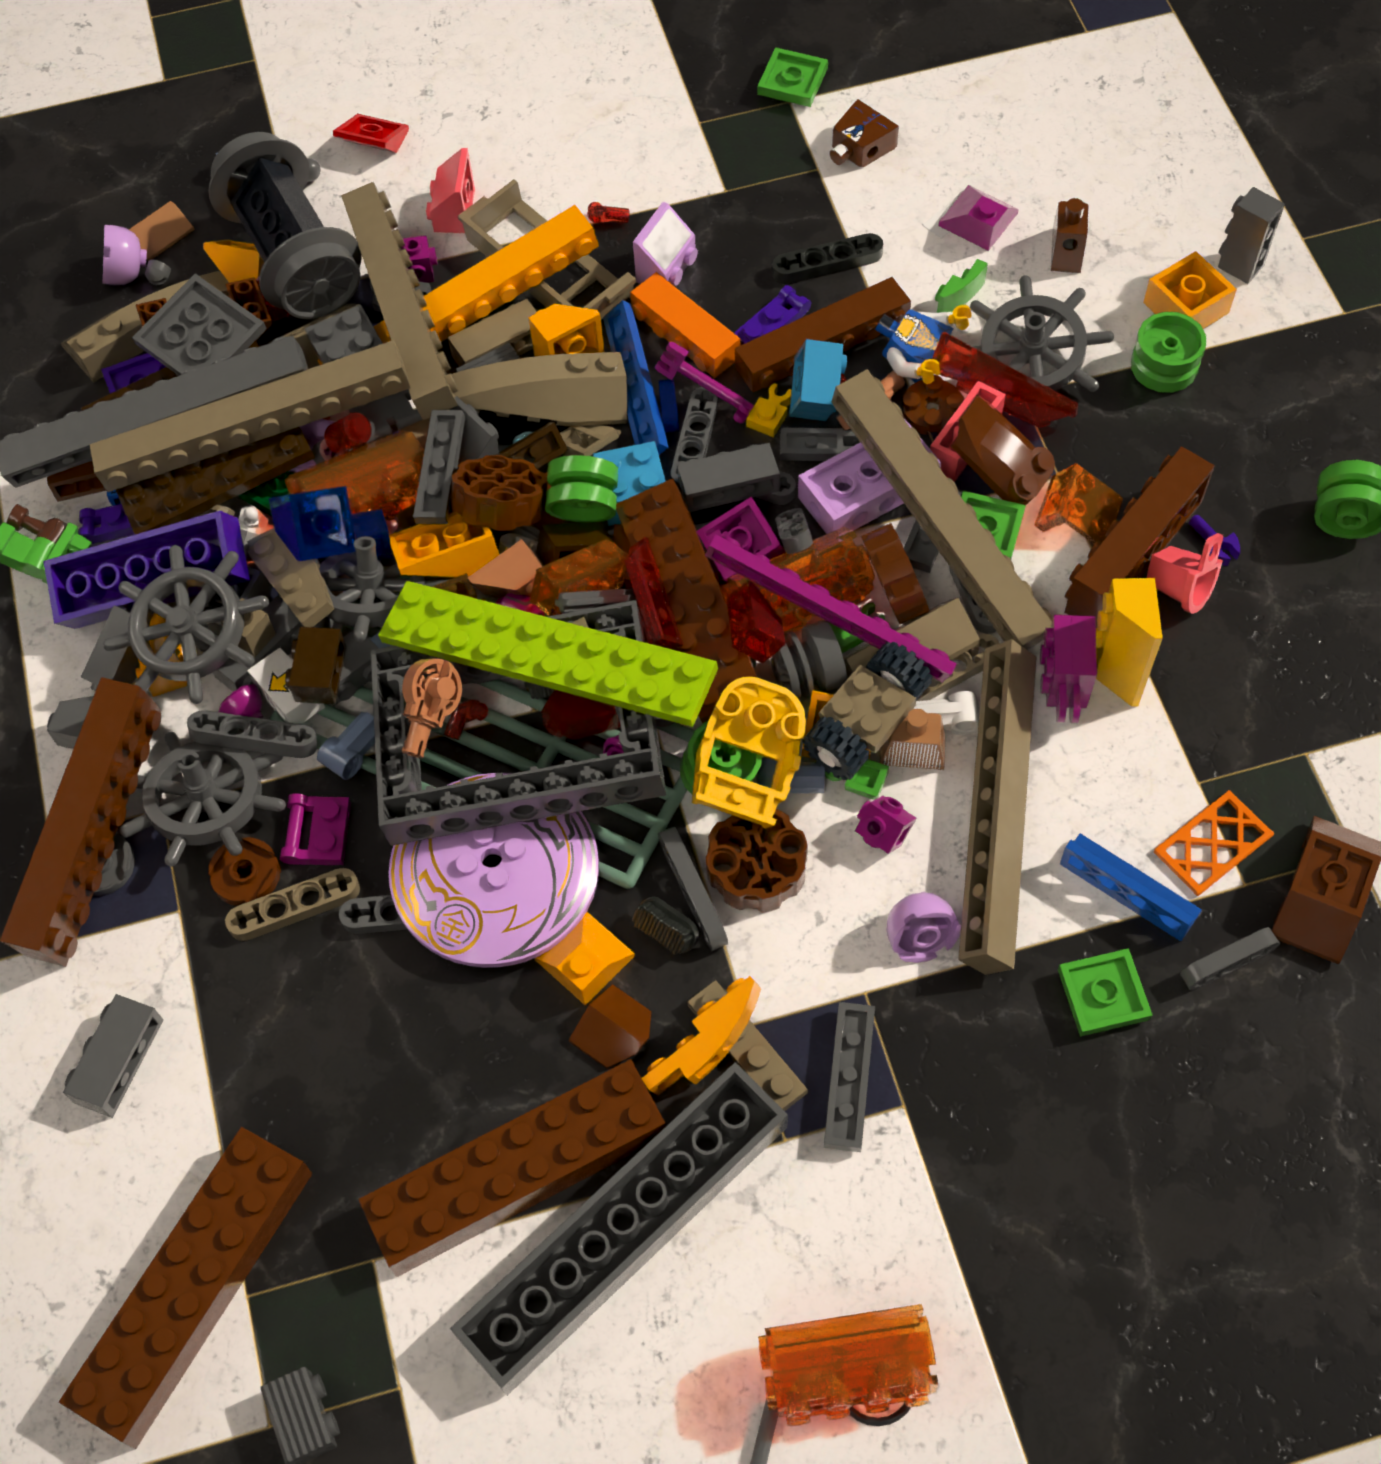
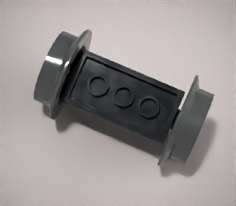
(305, 265)

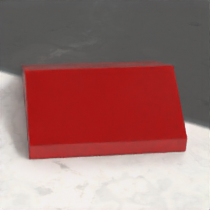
(372, 132)

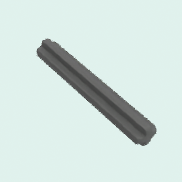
(584, 600)

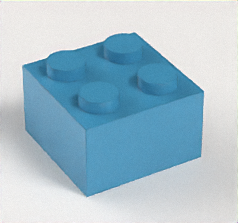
(815, 376)
(637, 470)

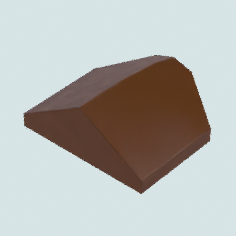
(612, 1028)

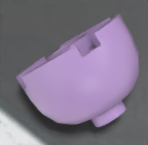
(121, 255)
(921, 927)

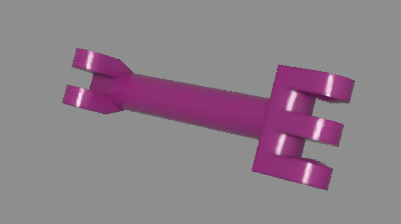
(674, 362)

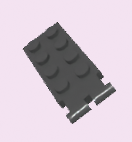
(349, 334)

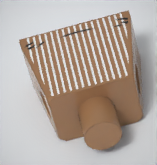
(916, 742)

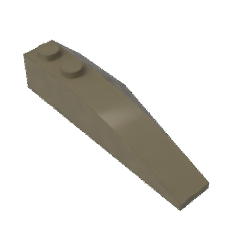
(110, 338)
(556, 387)

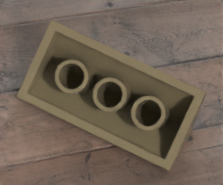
(942, 628)

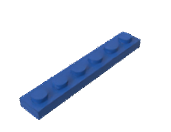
(641, 399)

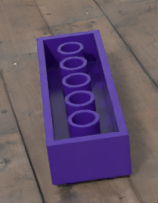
(87, 581)

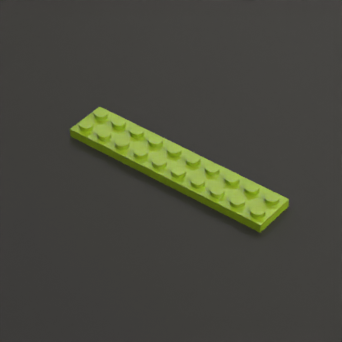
(550, 653)

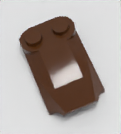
(1001, 453)

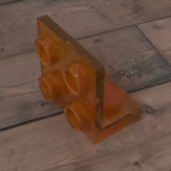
(1079, 502)

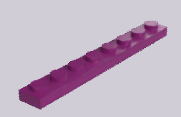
(820, 603)

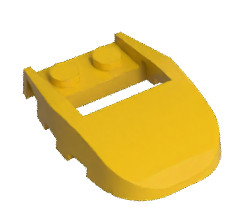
(759, 720)

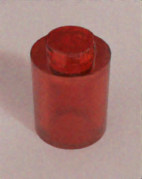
(348, 433)

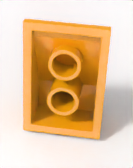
(443, 548)

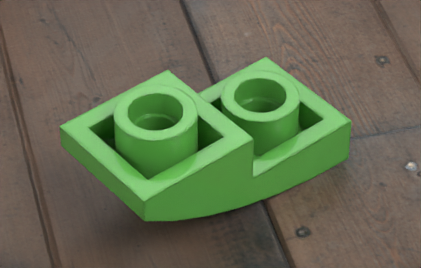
(961, 290)

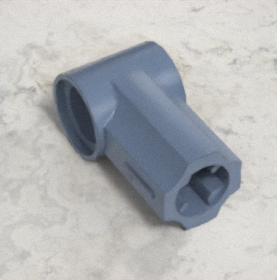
(346, 752)
(808, 779)

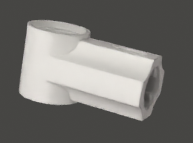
(958, 711)

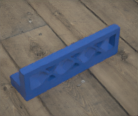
(1130, 886)

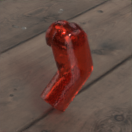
(600, 214)
(463, 714)

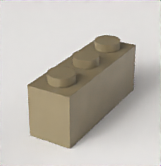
(494, 331)

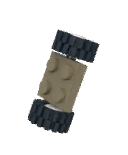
(867, 710)

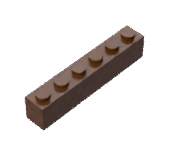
(843, 322)

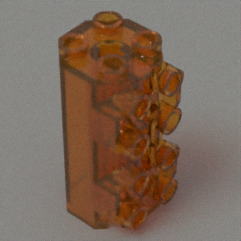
(375, 475)
(829, 562)
(848, 1362)

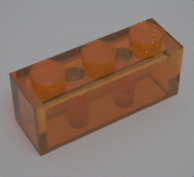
(589, 569)

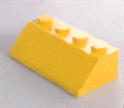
(1128, 637)

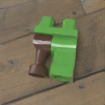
(51, 541)

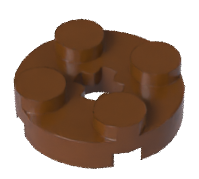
(920, 395)
(260, 883)

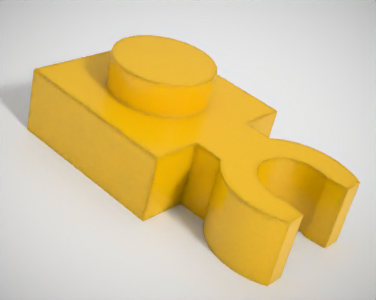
(769, 414)

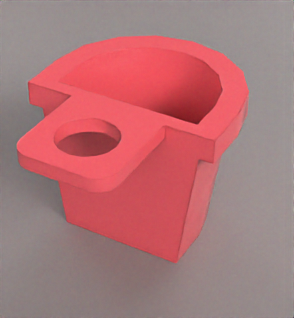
(1187, 575)

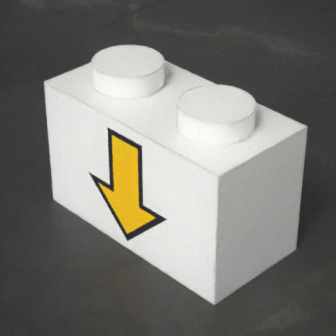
(270, 679)

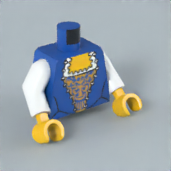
(916, 339)

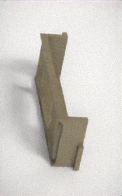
(491, 211)

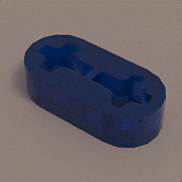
(668, 405)

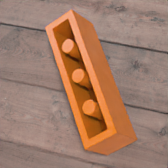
(684, 323)

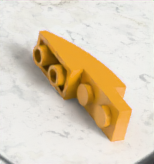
(719, 1029)

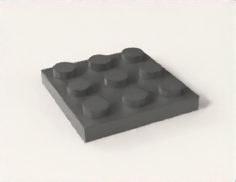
(198, 328)

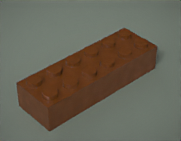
(1143, 531)

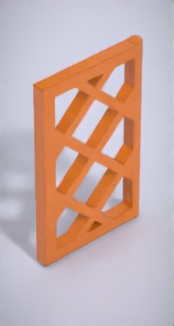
(1209, 815)

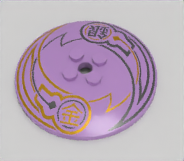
(501, 911)

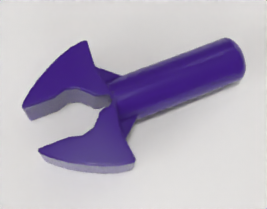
(1229, 543)

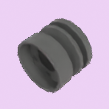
(812, 660)

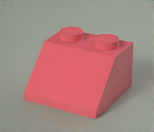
(451, 193)

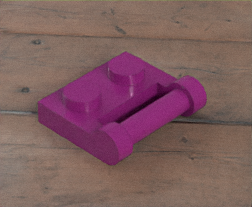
(327, 830)

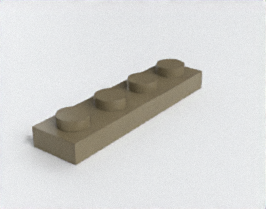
(757, 1056)

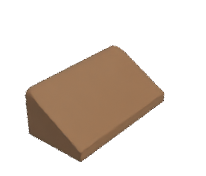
(162, 229)

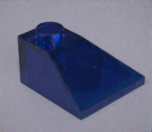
(314, 523)

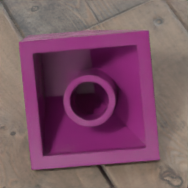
(978, 217)

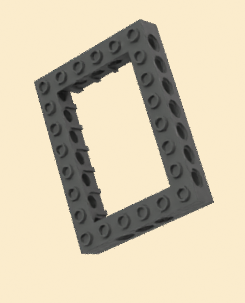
(417, 814)

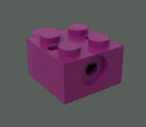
(746, 526)
(1069, 664)

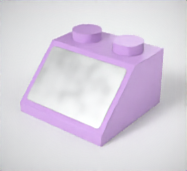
(664, 247)

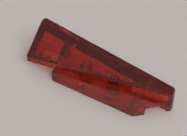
(1024, 396)
(651, 596)

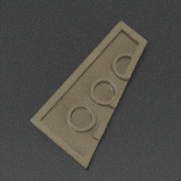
(295, 581)

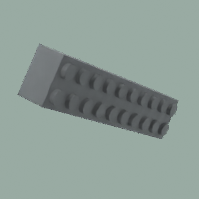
(619, 1228)

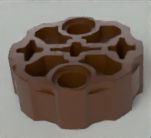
(498, 492)
(895, 573)
(787, 872)

